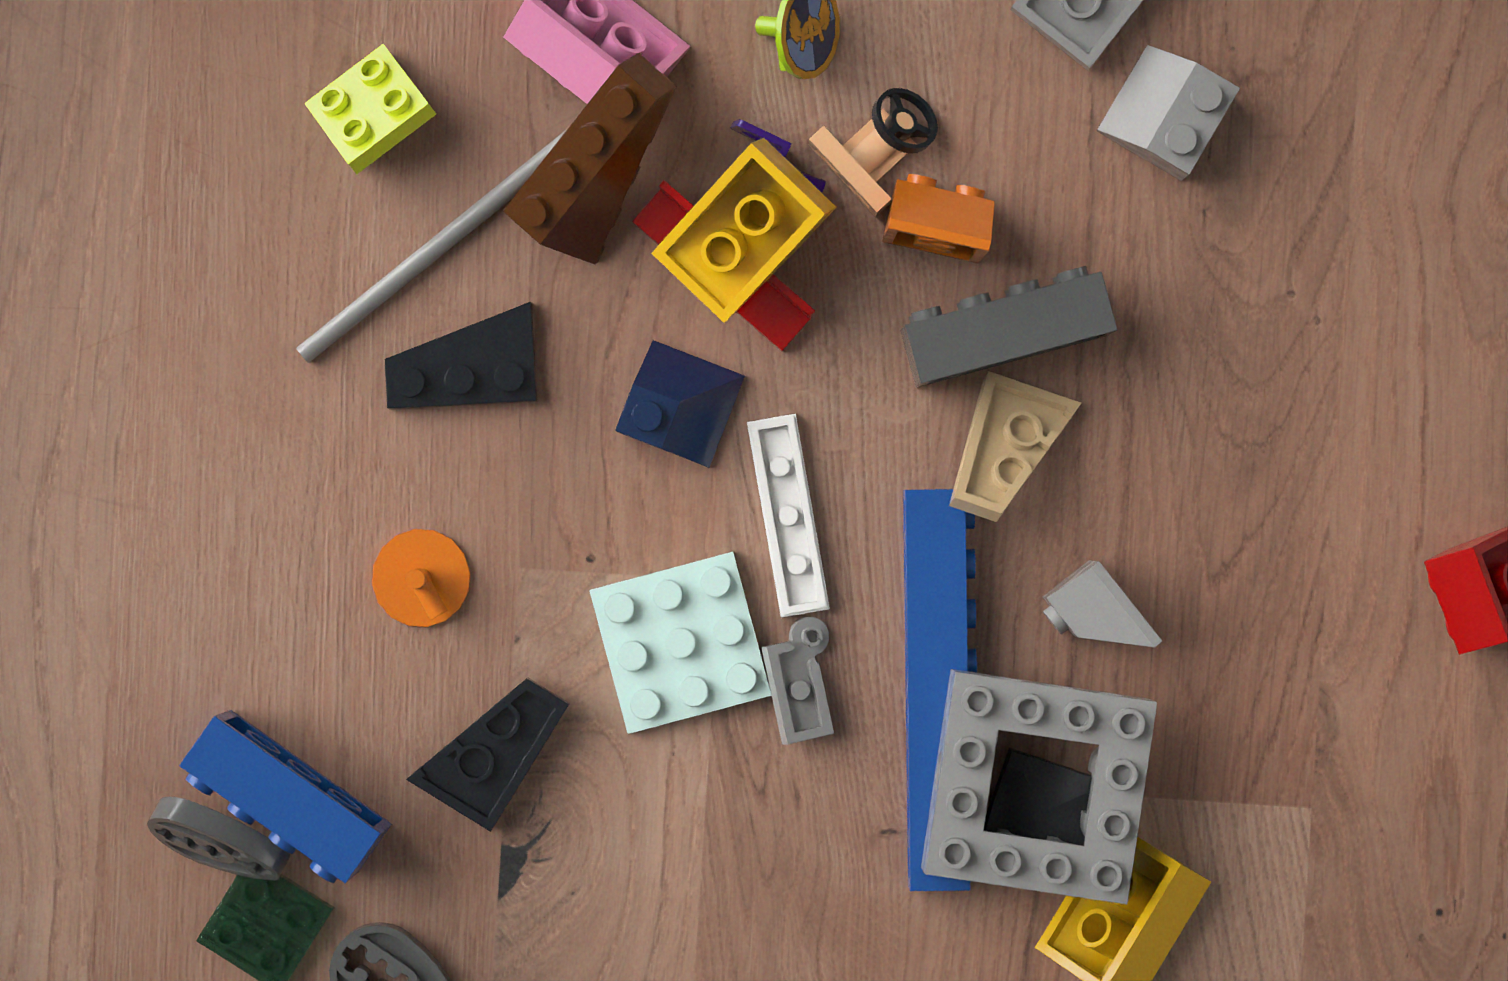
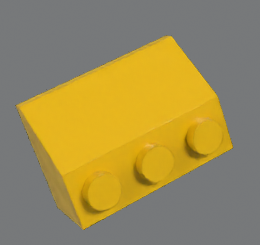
(1130, 939)

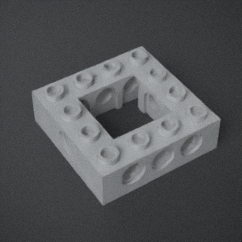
(973, 714)

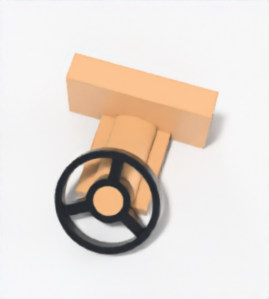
(877, 146)

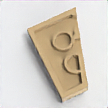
(1006, 442)

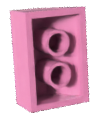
(589, 38)

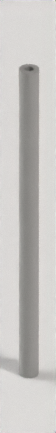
(421, 258)

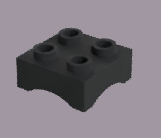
(1038, 799)

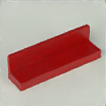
(771, 310)

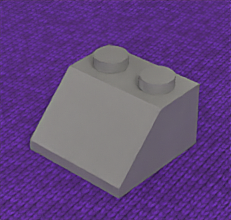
(1168, 110)

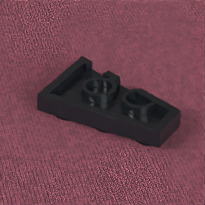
(469, 366)
(493, 755)

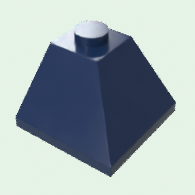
(680, 403)

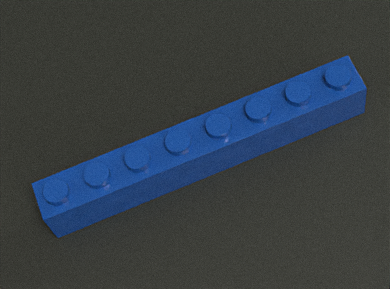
(934, 644)

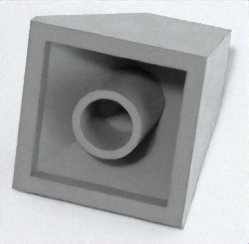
(1097, 609)

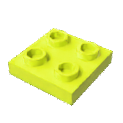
(370, 109)

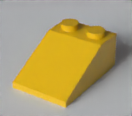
(743, 229)

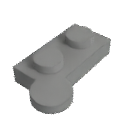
(798, 682)

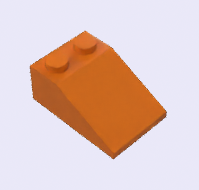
(940, 219)

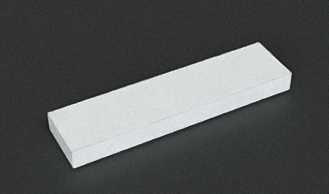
(788, 515)

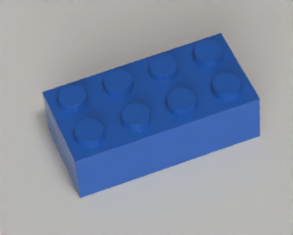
(284, 796)

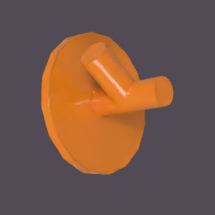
(421, 578)

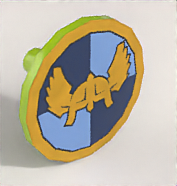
(804, 35)

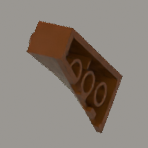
(586, 175)

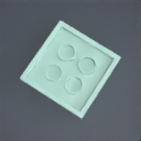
(680, 642)

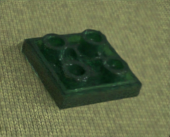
(265, 926)

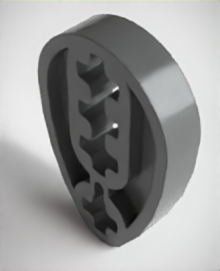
(216, 839)
(391, 944)

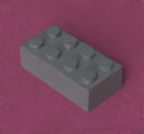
(1009, 328)

